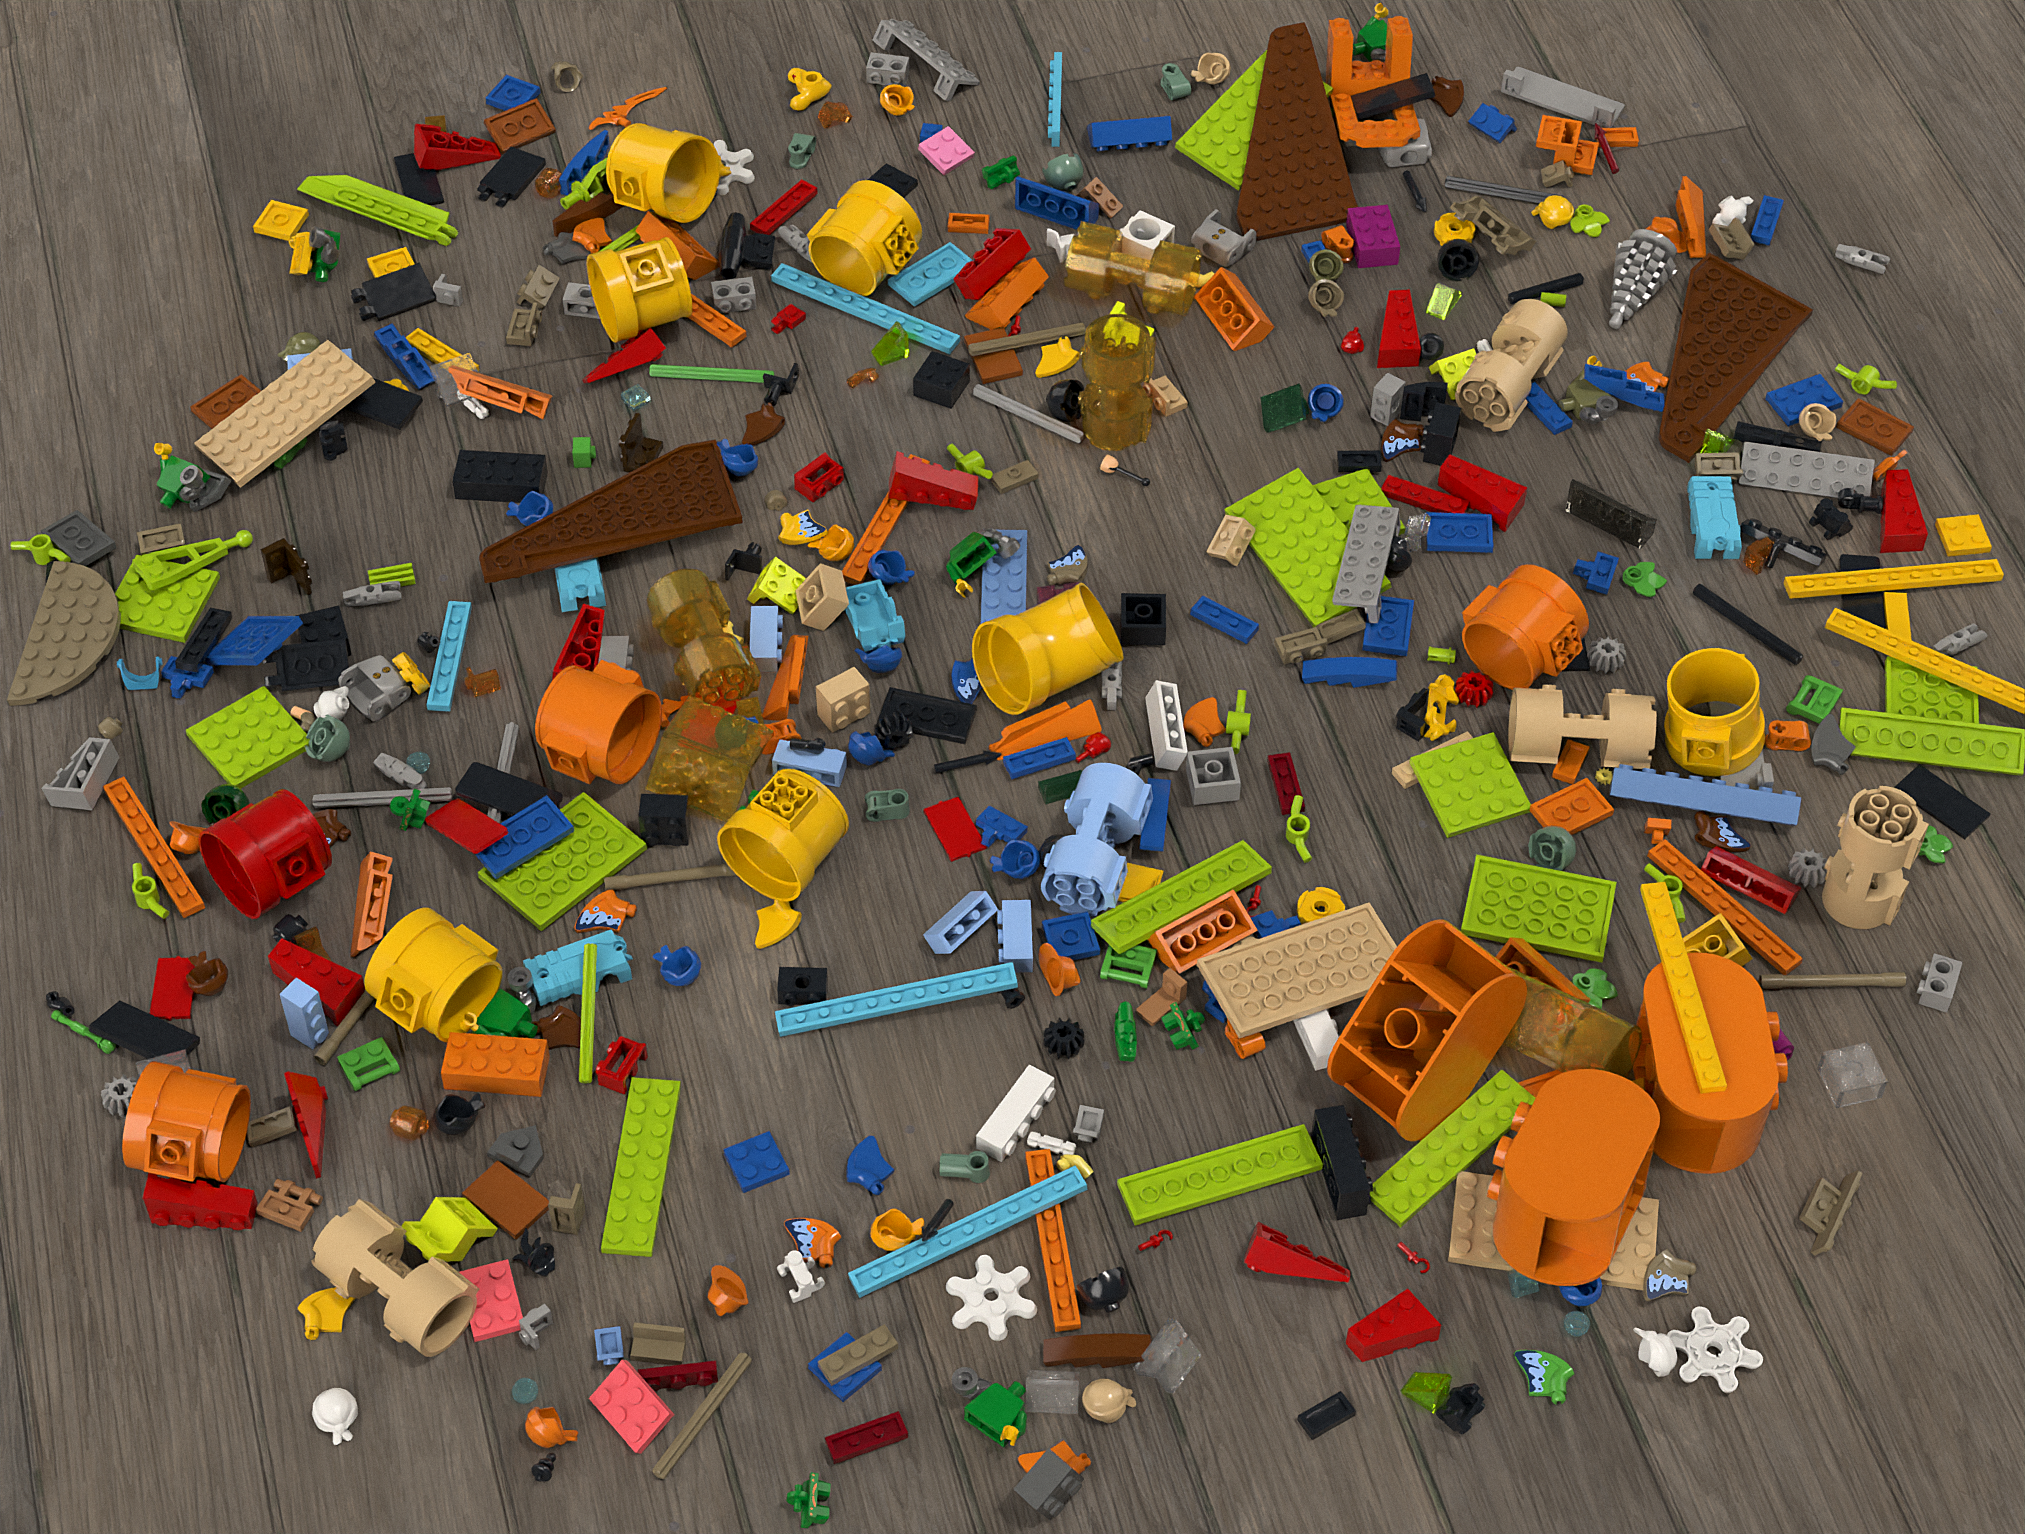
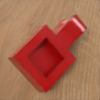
(788, 317)

